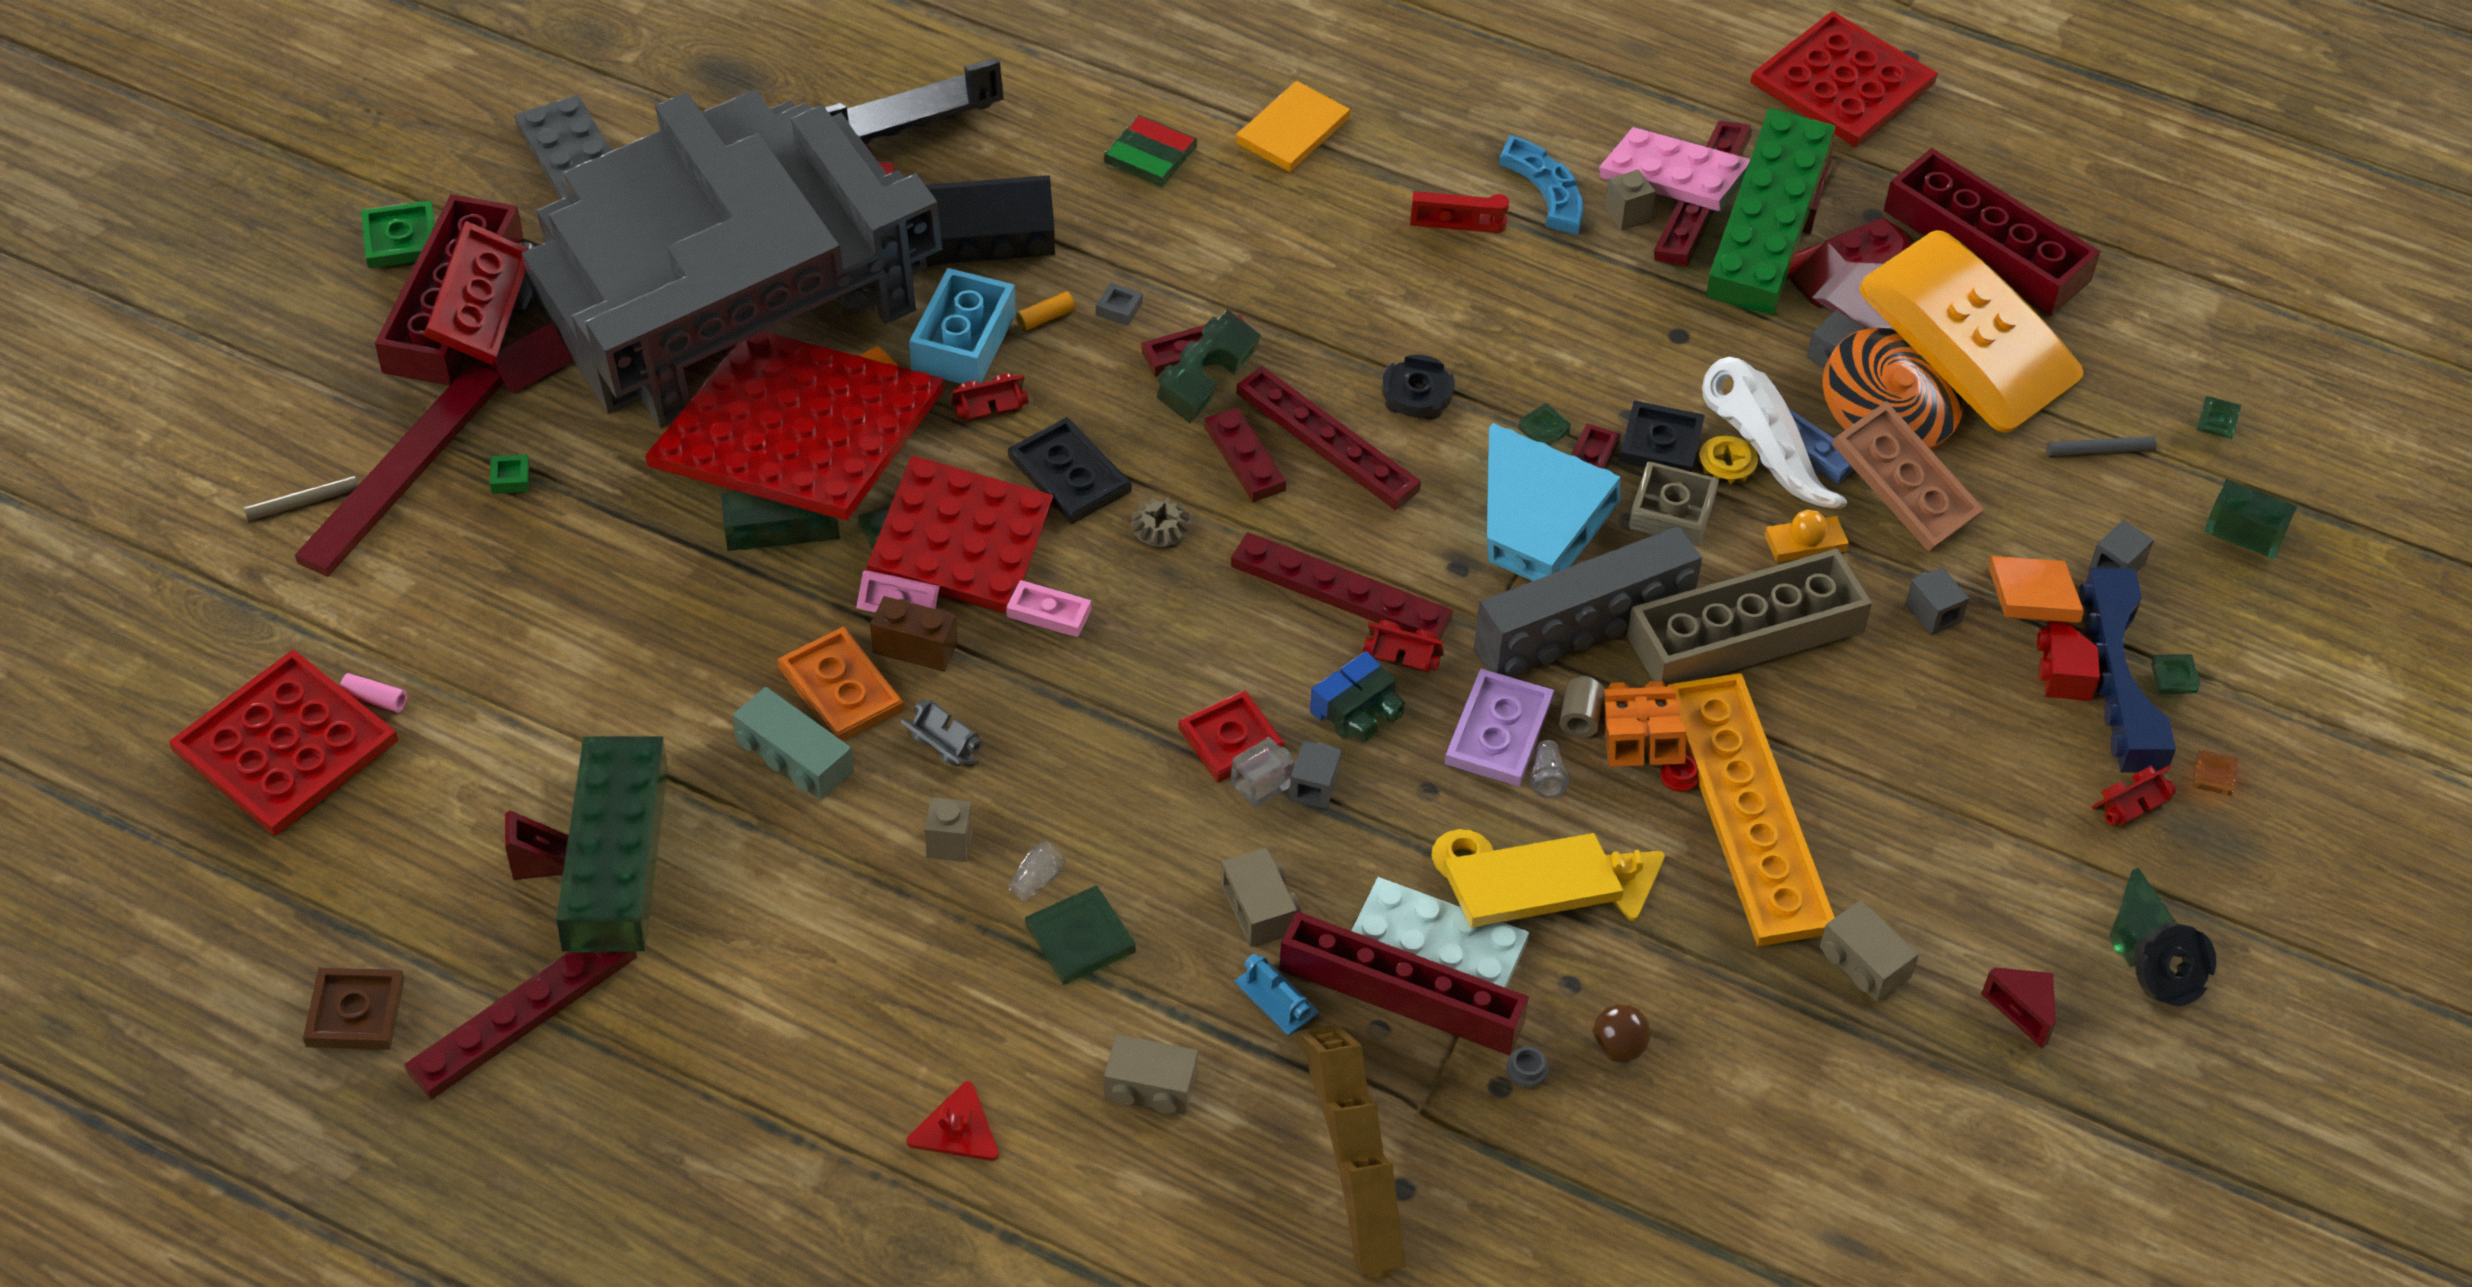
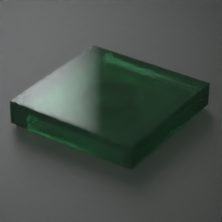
(1080, 934)

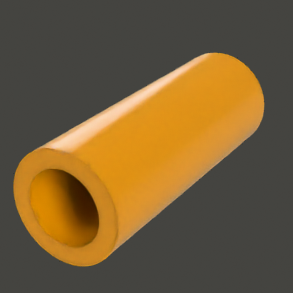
(1045, 311)

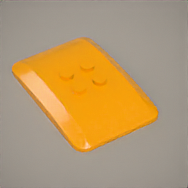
(1972, 330)

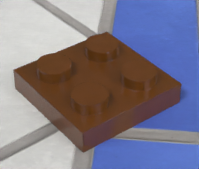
(354, 1008)

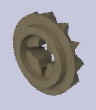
(1169, 532)

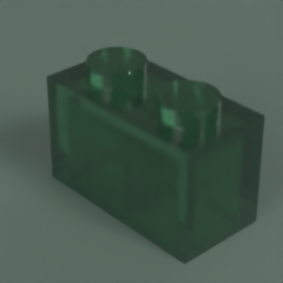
(2250, 519)

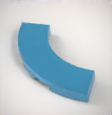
(1552, 180)

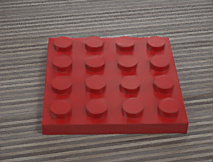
(1844, 78)
(961, 533)
(283, 742)

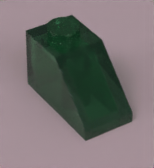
(2137, 915)

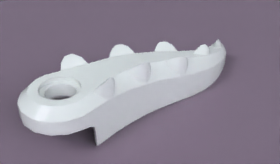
(1767, 424)

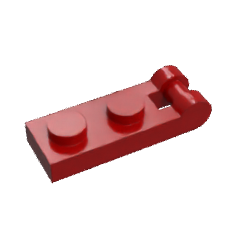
(1459, 212)

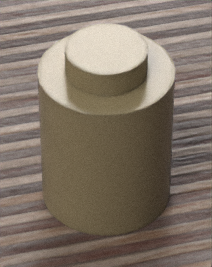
(1582, 707)

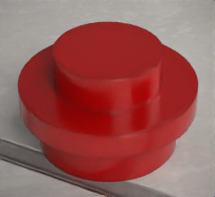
(1680, 776)

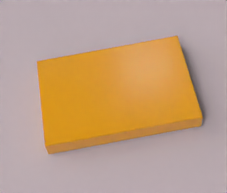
(1293, 126)

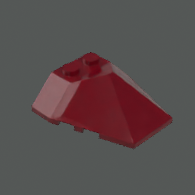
(1842, 262)

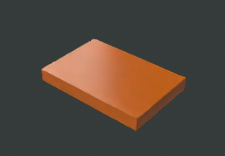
(2035, 589)
(840, 684)

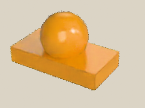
(1806, 536)

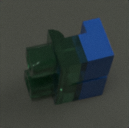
(1356, 696)

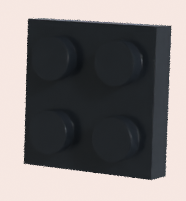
(1661, 436)

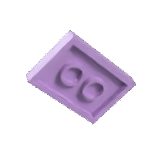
(1499, 727)

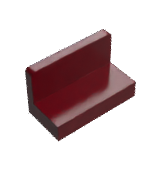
(531, 357)

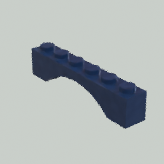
(2139, 730)

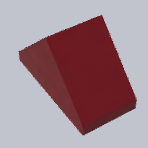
(533, 847)
(2025, 1000)

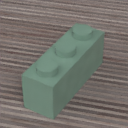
(792, 743)

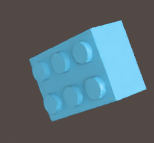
(962, 327)

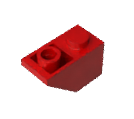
(2067, 663)

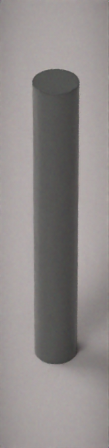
(2101, 446)

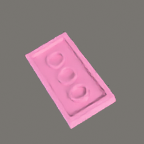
(1678, 168)

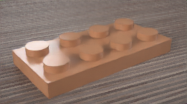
(1907, 476)

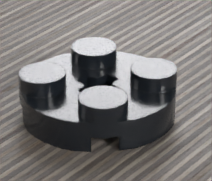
(1413, 402)
(2154, 957)

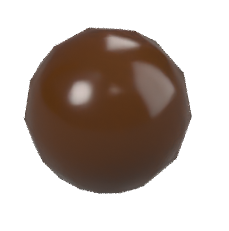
(1622, 1032)

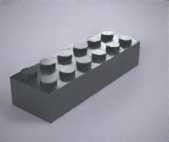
(1581, 603)

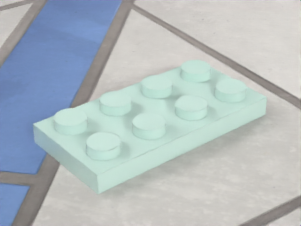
(1440, 932)

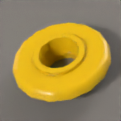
(1456, 840)

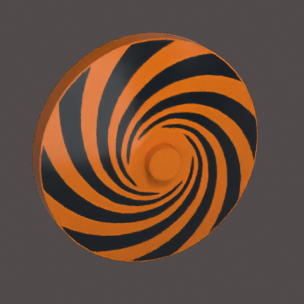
(1883, 367)

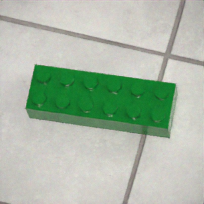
(1770, 211)

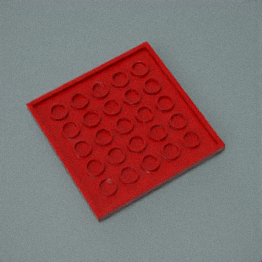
(796, 424)

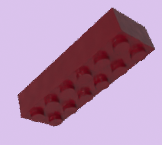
(2015, 241)
(401, 342)

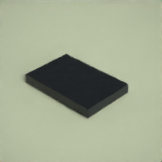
(1071, 469)

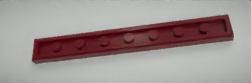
(398, 469)

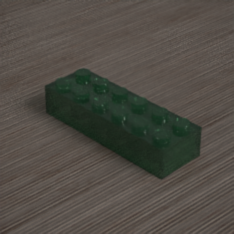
(612, 844)

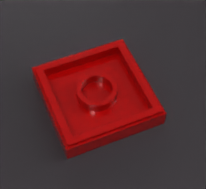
(1226, 732)

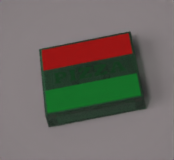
(1150, 150)

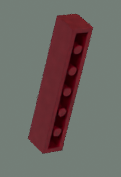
(1403, 983)

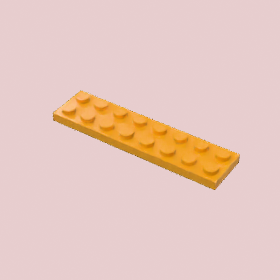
(1752, 811)

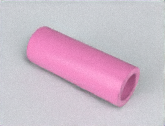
(374, 692)

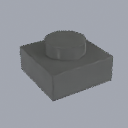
(1119, 304)

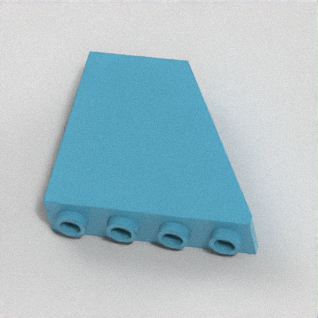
(1542, 504)

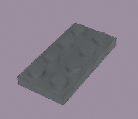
(561, 138)

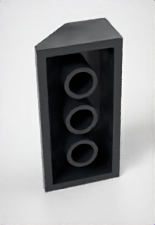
(994, 219)

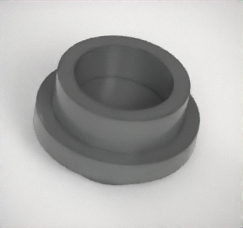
(1527, 1067)

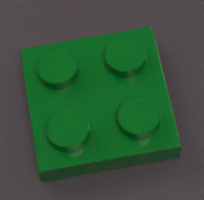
(396, 232)

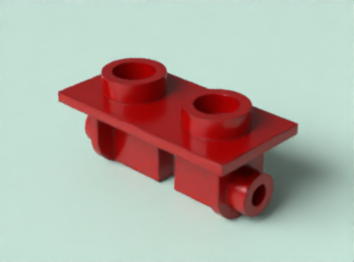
(1002, 390)
(1418, 647)
(2122, 802)

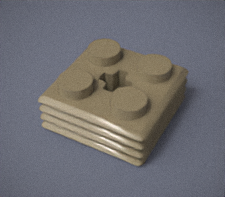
(1673, 499)

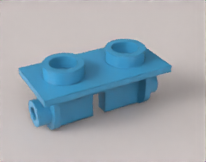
(1275, 995)

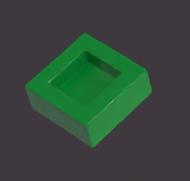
(510, 473)

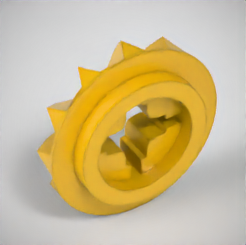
(1740, 454)

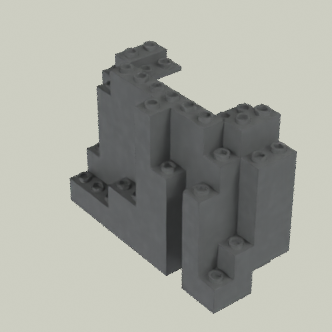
(718, 237)

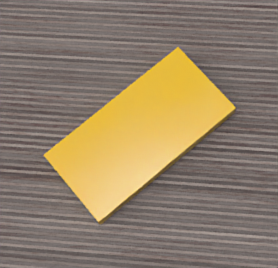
(1532, 880)

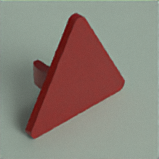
(957, 1127)

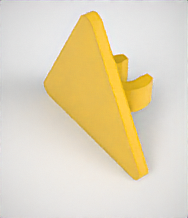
(1636, 875)

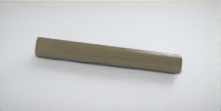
(300, 498)

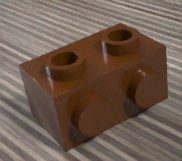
(914, 633)

